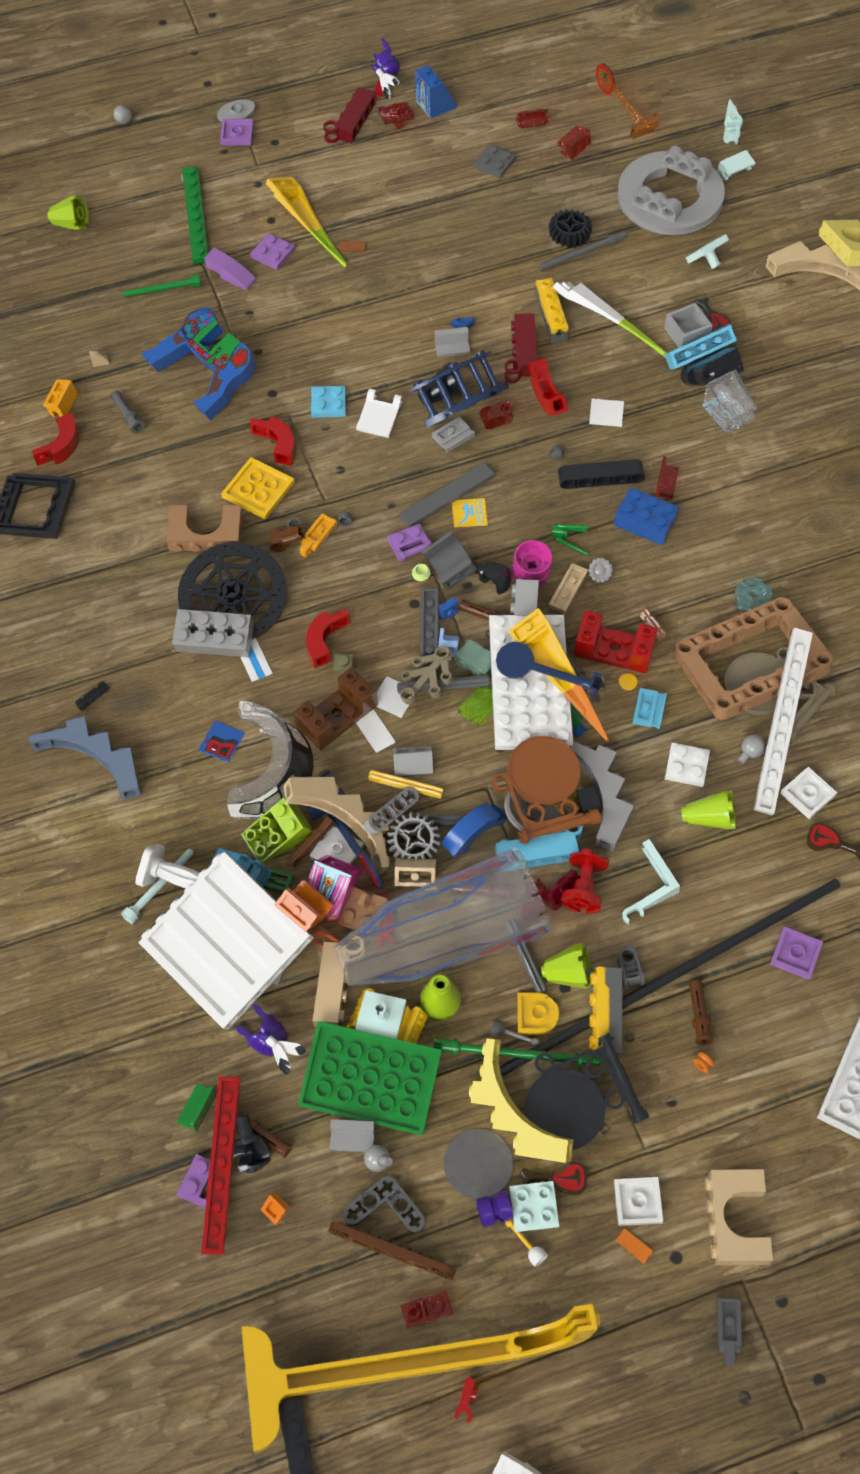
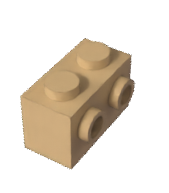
(415, 872)

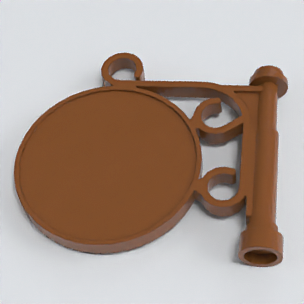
(544, 774)

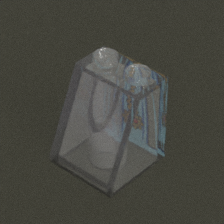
(729, 402)

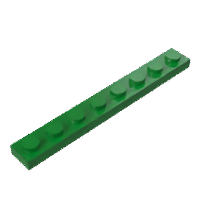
(195, 214)

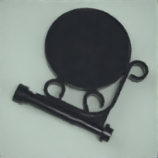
(572, 1104)

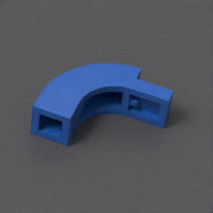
(471, 827)

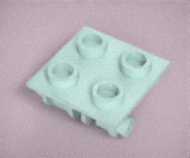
(732, 124)
(534, 1206)

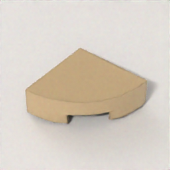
(98, 359)

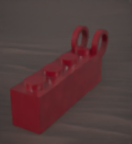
(353, 116)
(525, 346)

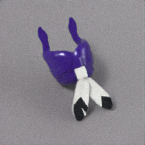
(386, 69)
(272, 1040)

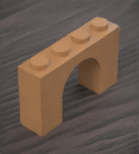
(183, 539)

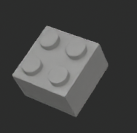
(687, 324)

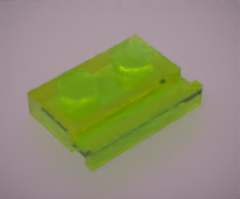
(478, 706)

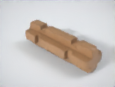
(651, 621)

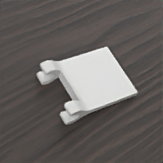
(378, 416)

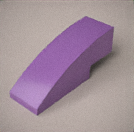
(229, 269)

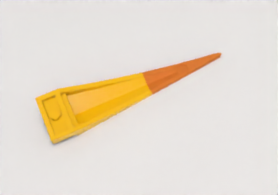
(547, 650)

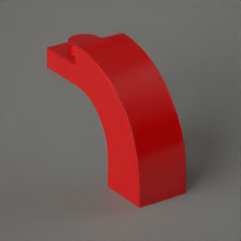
(545, 392)
(279, 432)
(62, 446)
(319, 631)

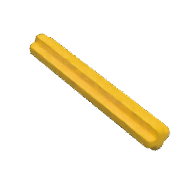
(402, 783)

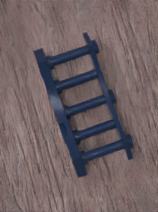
(469, 399)

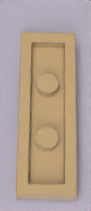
(568, 588)

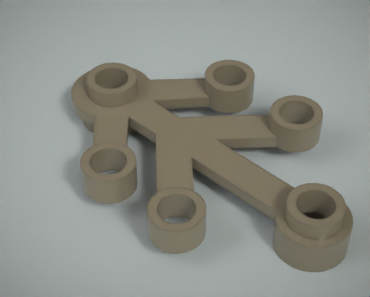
(427, 673)

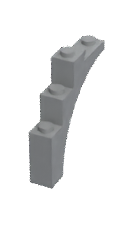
(608, 786)

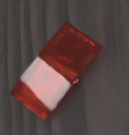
(426, 1309)

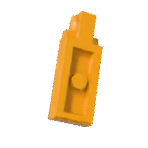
(317, 534)

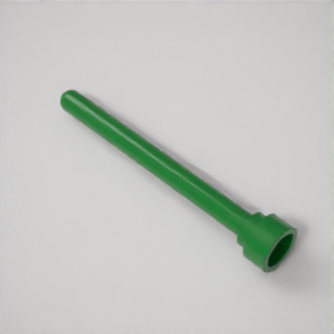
(194, 281)

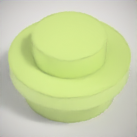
(421, 572)

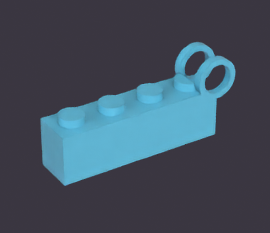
(700, 347)
(546, 848)

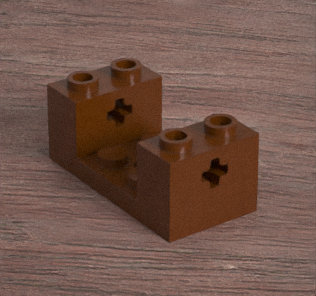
(353, 699)

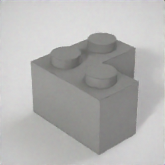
(525, 597)

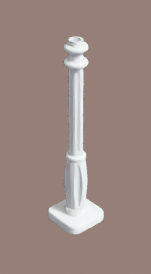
(154, 866)

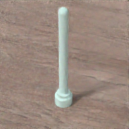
(131, 914)

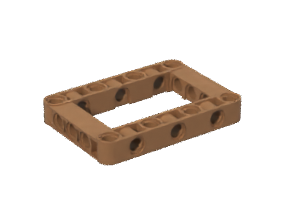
(737, 629)

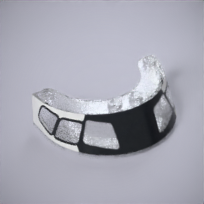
(290, 758)

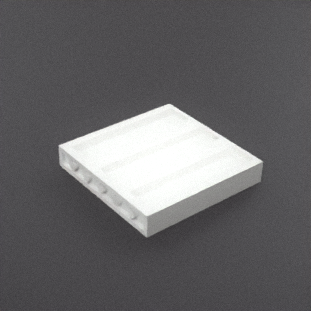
(225, 940)

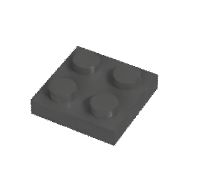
(494, 161)

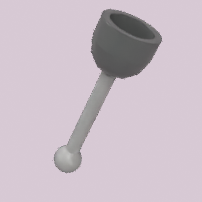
(499, 1028)

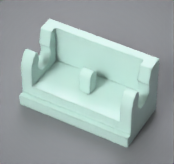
(735, 164)

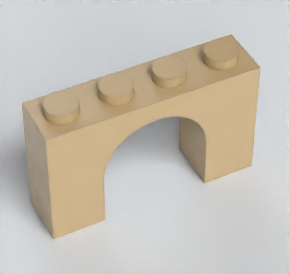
(728, 1246)

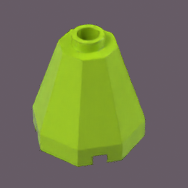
(70, 213)
(569, 967)

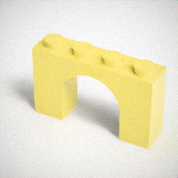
(843, 239)

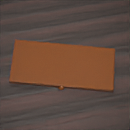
(352, 246)

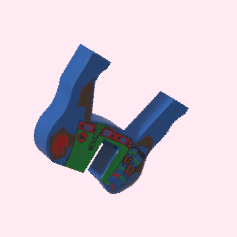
(228, 360)

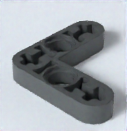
(389, 1198)

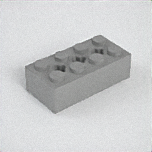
(220, 625)

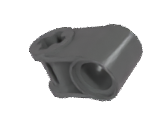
(631, 971)

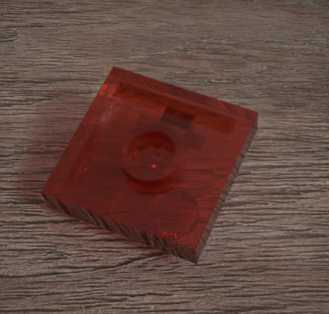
(396, 114)

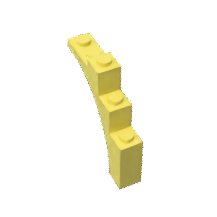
(530, 1138)

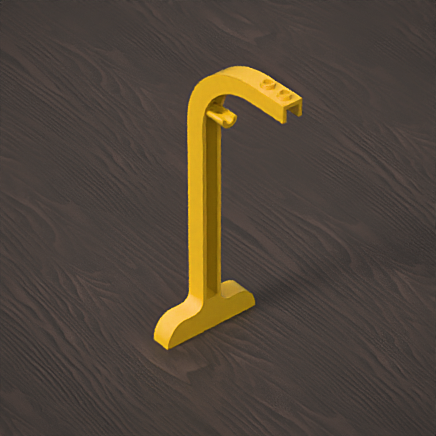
(271, 1385)

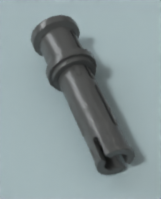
(130, 415)

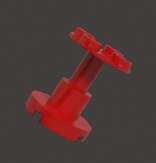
(582, 894)

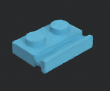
(649, 708)

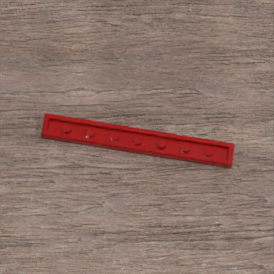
(221, 1166)

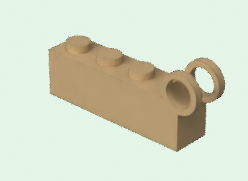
(330, 988)

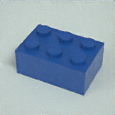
(646, 516)

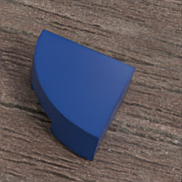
(463, 322)

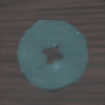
(750, 585)

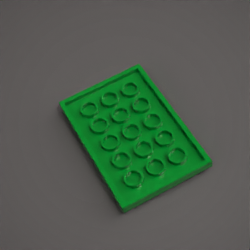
(370, 1078)

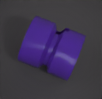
(494, 1208)

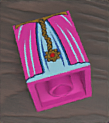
(334, 881)

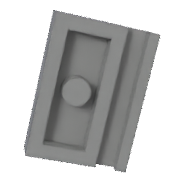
(453, 434)

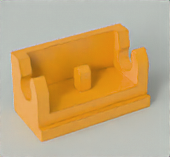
(61, 397)

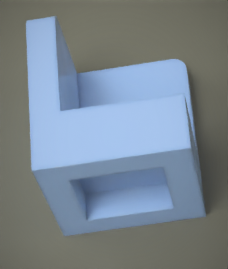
(449, 641)

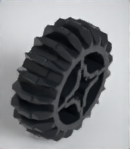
(562, 222)

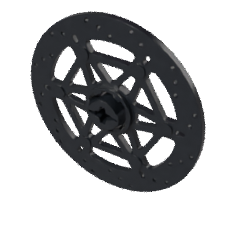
(232, 587)

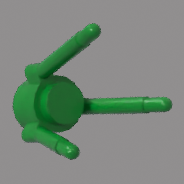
(561, 531)

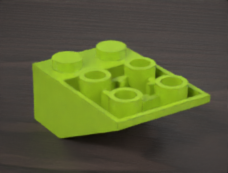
(277, 831)

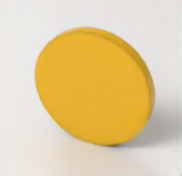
(628, 681)

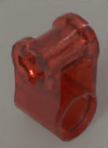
(495, 416)

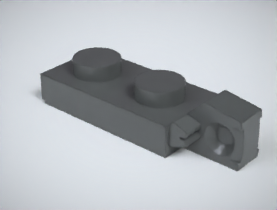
(729, 1328)

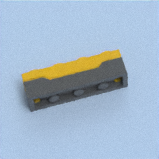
(551, 310)
(606, 1006)

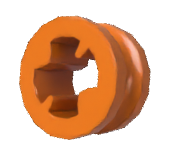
(703, 1062)

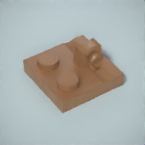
(359, 907)

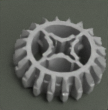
(422, 823)

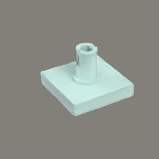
(708, 251)
(381, 1014)

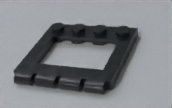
(55, 514)

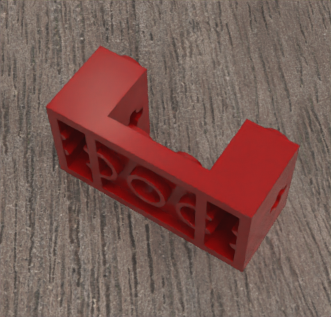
(595, 641)

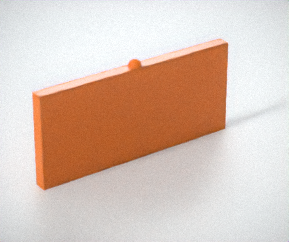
(634, 1245)

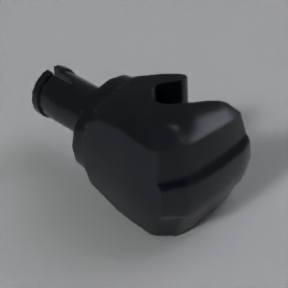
(496, 572)
(250, 1147)

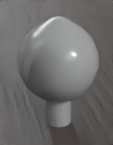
(122, 114)
(752, 747)
(377, 1158)

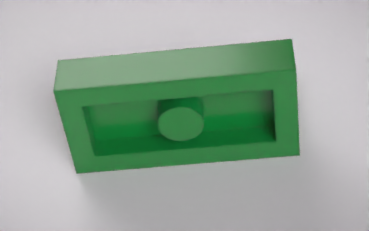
(197, 1107)

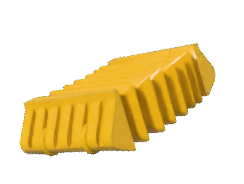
(411, 1024)

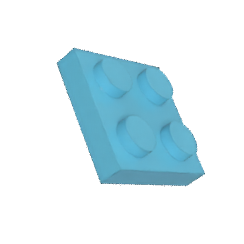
(328, 401)

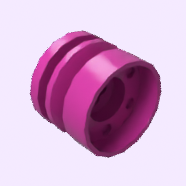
(532, 562)

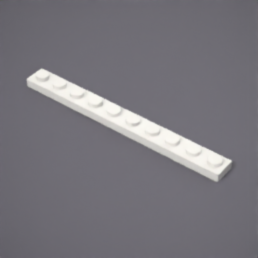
(783, 721)

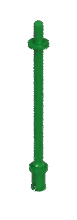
(454, 1046)

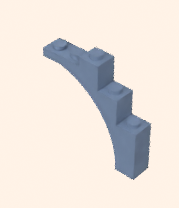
(99, 746)

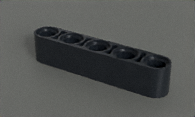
(601, 474)

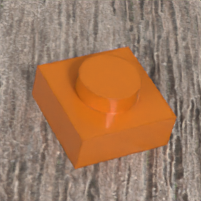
(275, 1208)

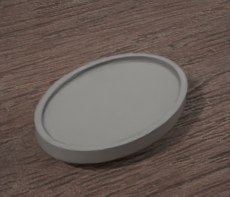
(236, 110)

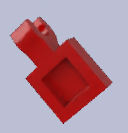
(469, 1393)

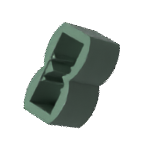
(474, 658)

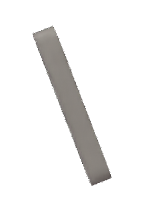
(393, 812)

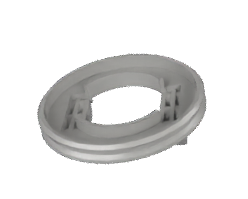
(655, 210)

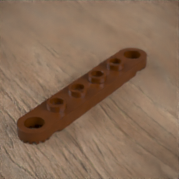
(402, 1252)

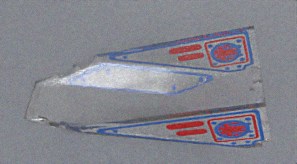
(447, 924)

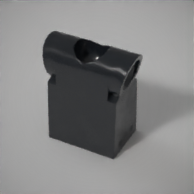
(712, 367)

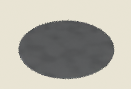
(478, 1163)

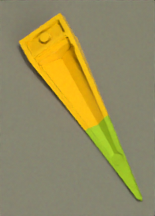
(293, 198)

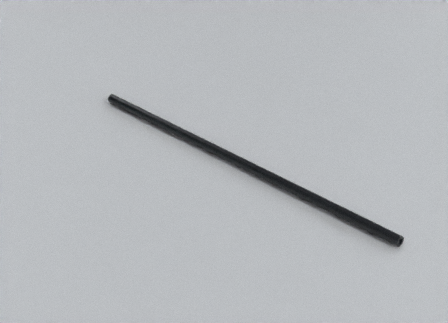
(681, 970)

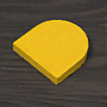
(536, 1013)

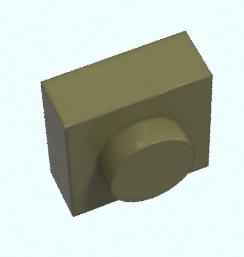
(342, 663)

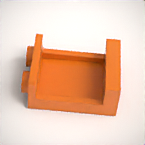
(304, 905)

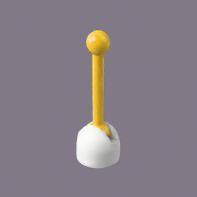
(536, 1254)

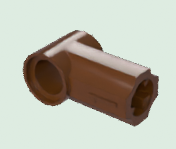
(281, 538)

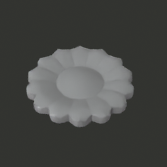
(600, 570)

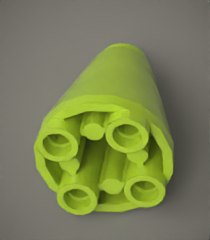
(712, 811)
(440, 998)

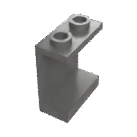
(449, 560)

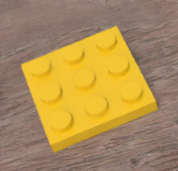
(258, 488)

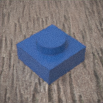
(448, 609)

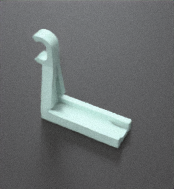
(670, 889)

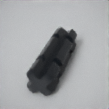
(91, 695)

